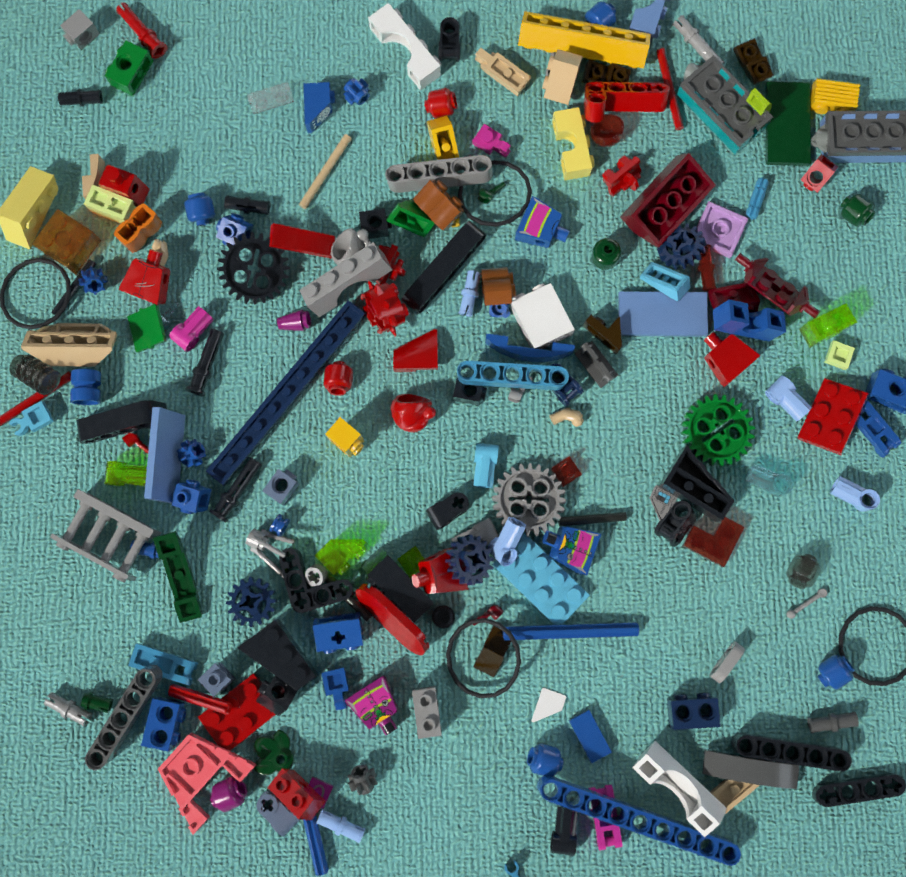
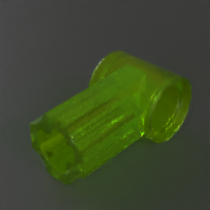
(121, 473)

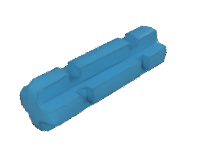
(757, 198)

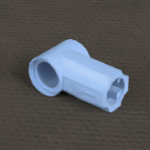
(783, 393)
(853, 494)
(505, 544)

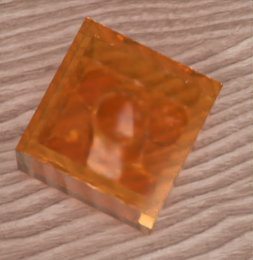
(66, 241)

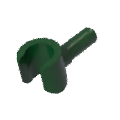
(485, 196)

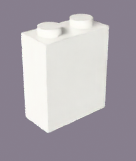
(541, 317)

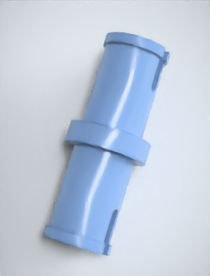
(469, 293)
(340, 825)

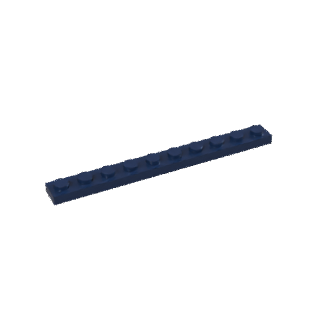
(285, 393)

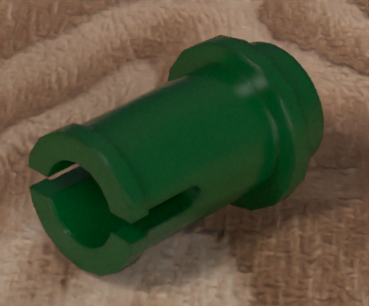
(96, 702)

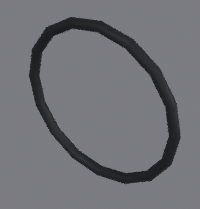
(508, 221)
(12, 272)
(843, 630)
(517, 652)

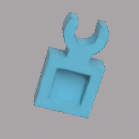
(34, 418)

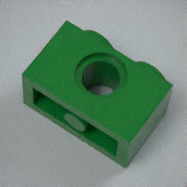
(129, 79)

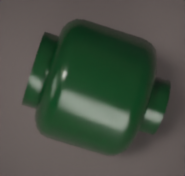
(857, 210)
(606, 254)

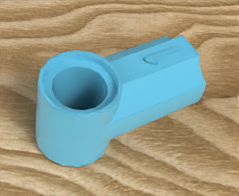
(485, 460)

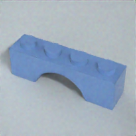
(647, 19)

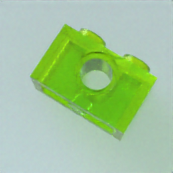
(828, 325)

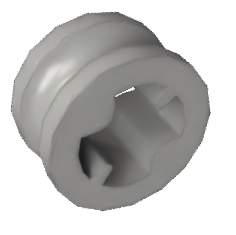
(310, 578)

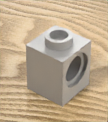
(79, 30)

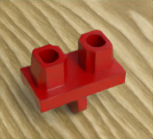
(624, 178)
(392, 255)

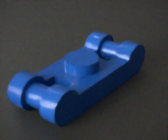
(874, 428)

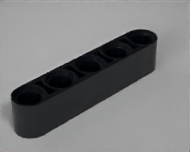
(443, 267)
(800, 757)

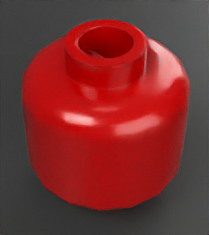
(441, 103)
(338, 378)

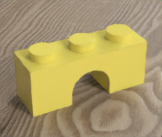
(570, 126)

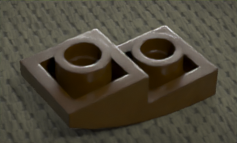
(752, 62)
(601, 73)

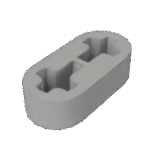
(727, 662)

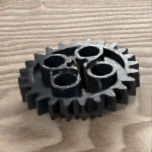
(233, 263)

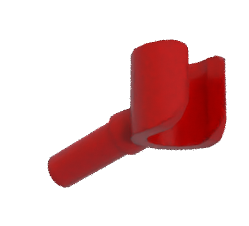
(131, 439)

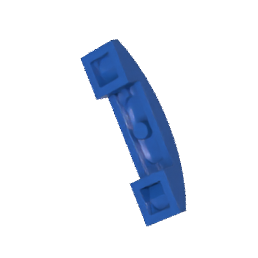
(557, 352)

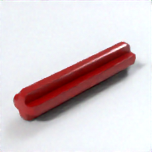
(200, 699)

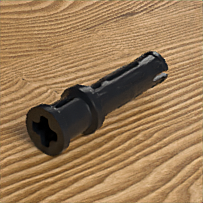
(202, 371)
(252, 466)

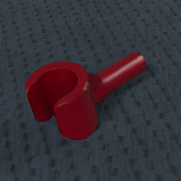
(494, 611)

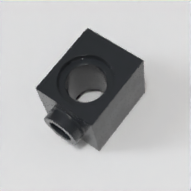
(370, 216)
(460, 396)
(284, 691)

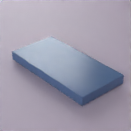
(662, 316)
(163, 460)

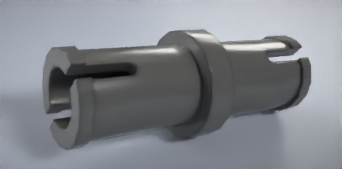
(833, 722)

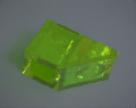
(339, 552)

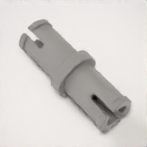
(68, 709)

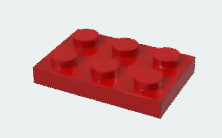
(833, 416)
(243, 719)

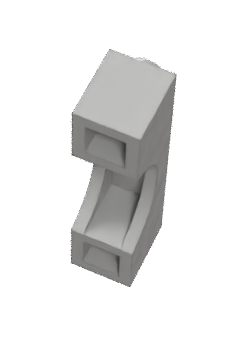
(364, 265)

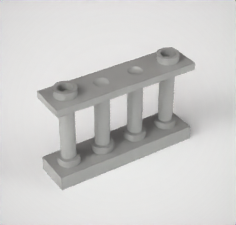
(105, 514)

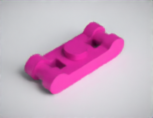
(601, 826)

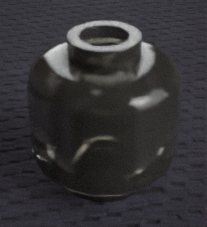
(803, 571)

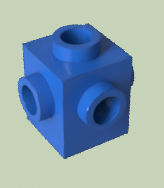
(232, 226)
(191, 497)

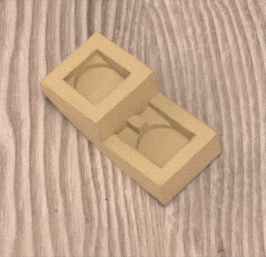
(97, 168)

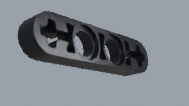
(859, 792)

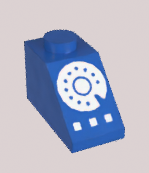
(317, 103)

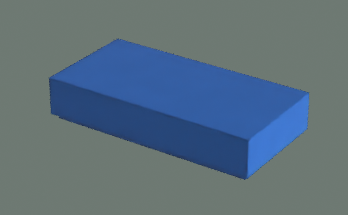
(590, 736)

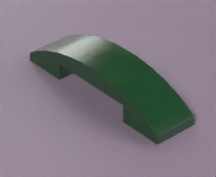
(179, 575)

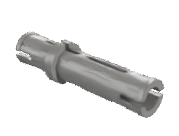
(693, 37)

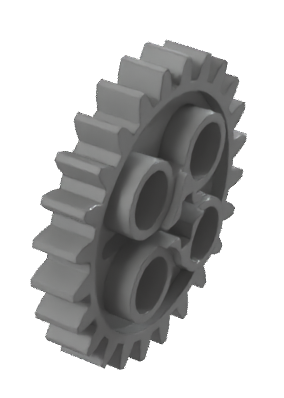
(529, 479)

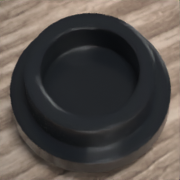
(443, 616)

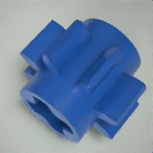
(356, 91)
(93, 286)
(191, 453)

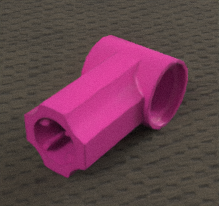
(187, 334)

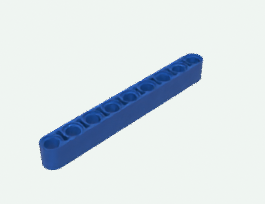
(648, 825)

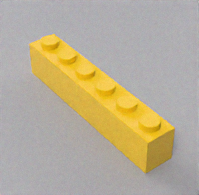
(584, 39)

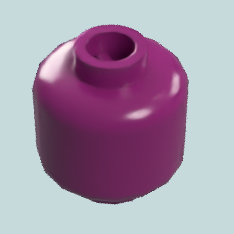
(228, 794)

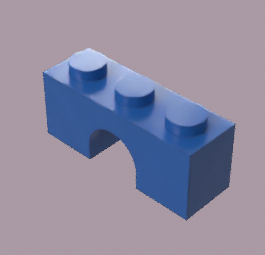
(735, 319)

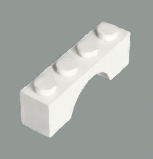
(390, 27)
(701, 807)

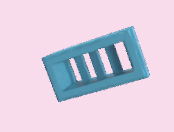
(675, 290)

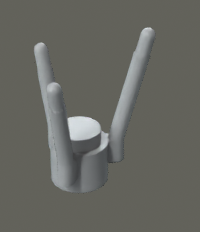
(258, 541)

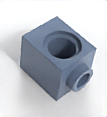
(271, 488)
(216, 679)

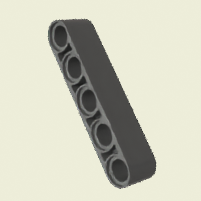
(116, 725)

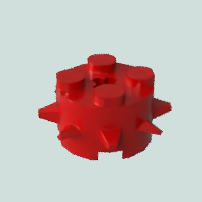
(384, 307)

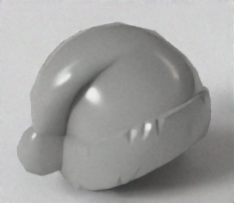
(348, 244)

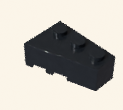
(694, 484)
(396, 585)
(280, 655)

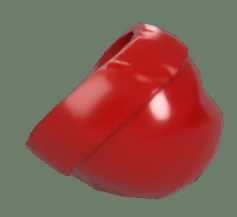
(412, 412)

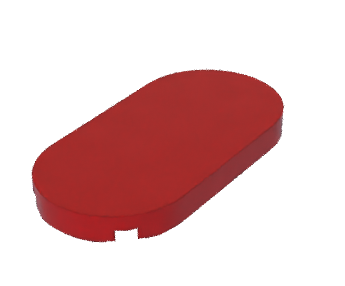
(392, 619)

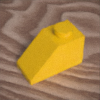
(442, 138)

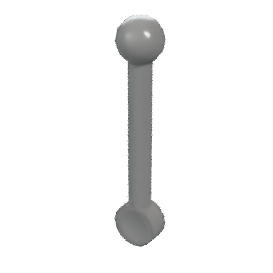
(821, 593)

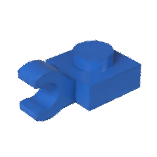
(335, 684)

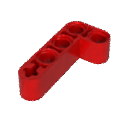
(623, 98)

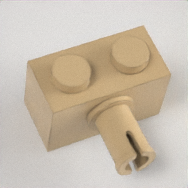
(562, 77)

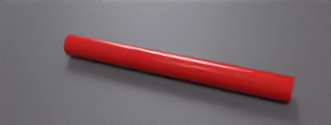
(663, 63)
(30, 401)

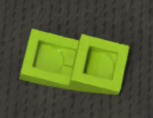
(758, 102)

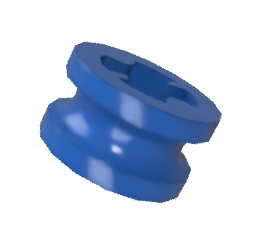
(279, 525)

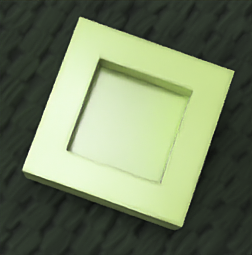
(839, 355)

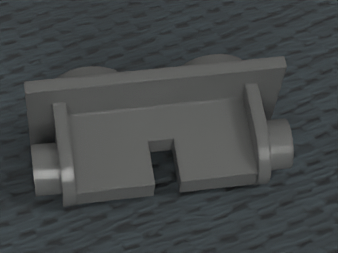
(596, 364)

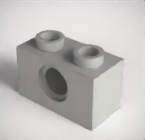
(426, 712)

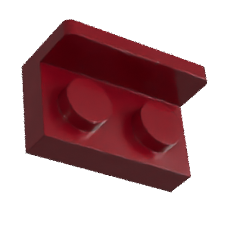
(738, 292)

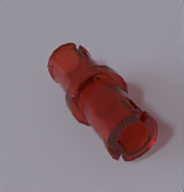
(707, 270)

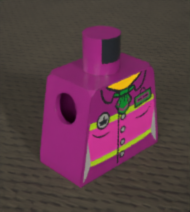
(375, 705)

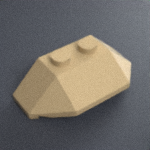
(70, 344)

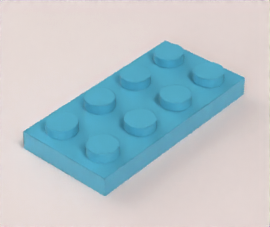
(543, 582)

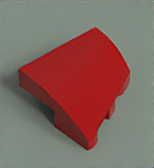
(417, 354)

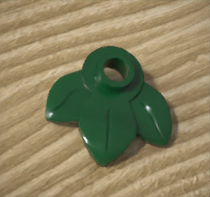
(270, 751)

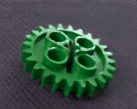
(706, 414)

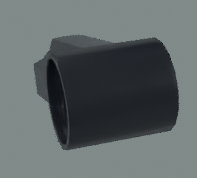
(564, 837)

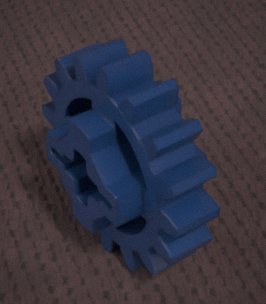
(682, 247)
(463, 566)
(256, 612)

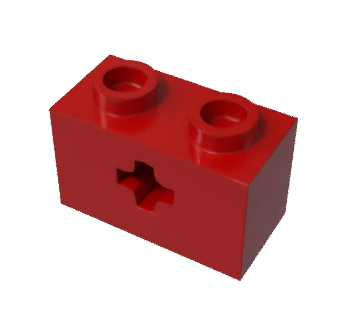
(296, 794)

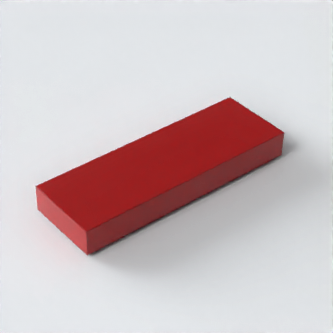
(301, 240)

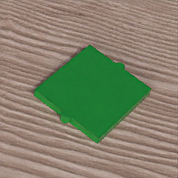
(146, 328)

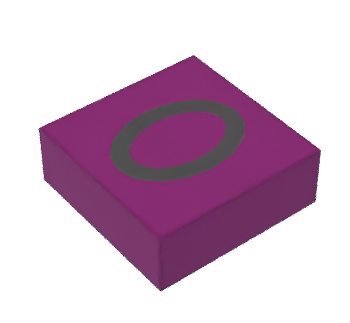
(322, 788)

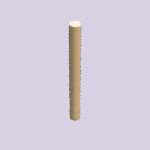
(325, 171)

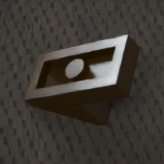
(608, 336)
(492, 652)

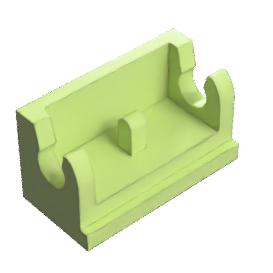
(109, 204)

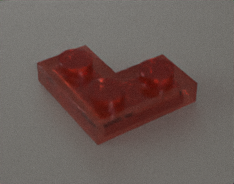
(714, 547)

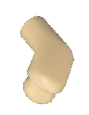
(162, 247)
(567, 414)

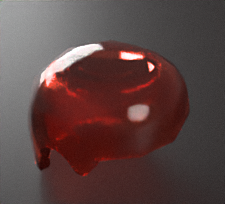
(608, 131)

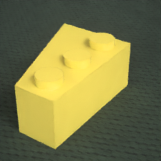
(27, 207)

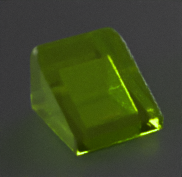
(410, 561)

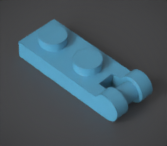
(168, 663)

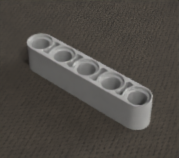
(448, 167)

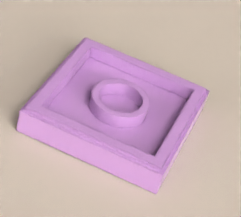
(721, 228)

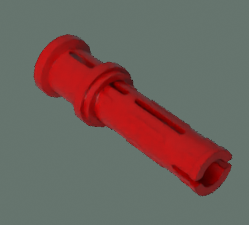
(146, 36)

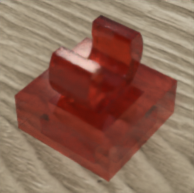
(566, 471)

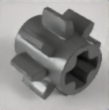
(362, 779)

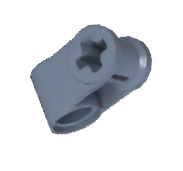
(277, 815)

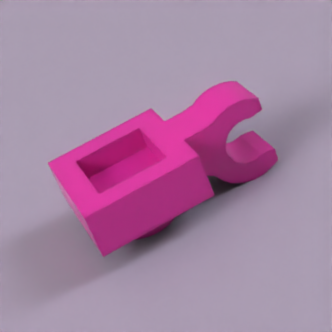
(489, 140)

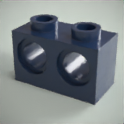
(693, 717)

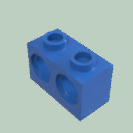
(157, 721)

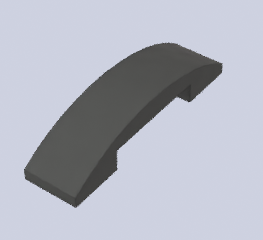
(750, 770)

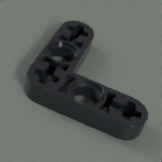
(310, 594)

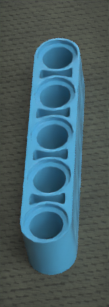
(522, 370)

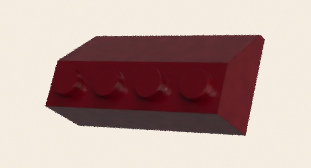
(668, 200)

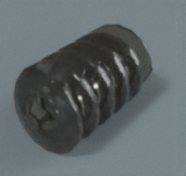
(35, 373)

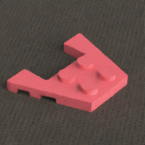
(190, 770)

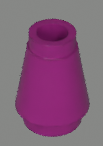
(295, 321)

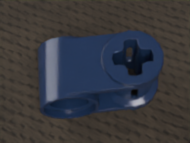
(572, 385)

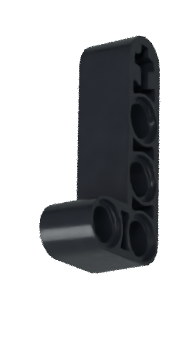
(117, 421)

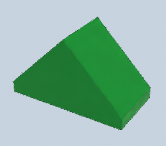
(411, 218)

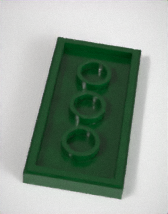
(790, 128)

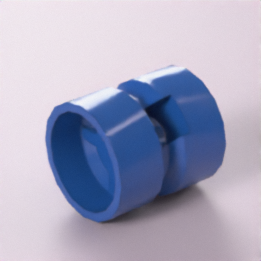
(85, 387)

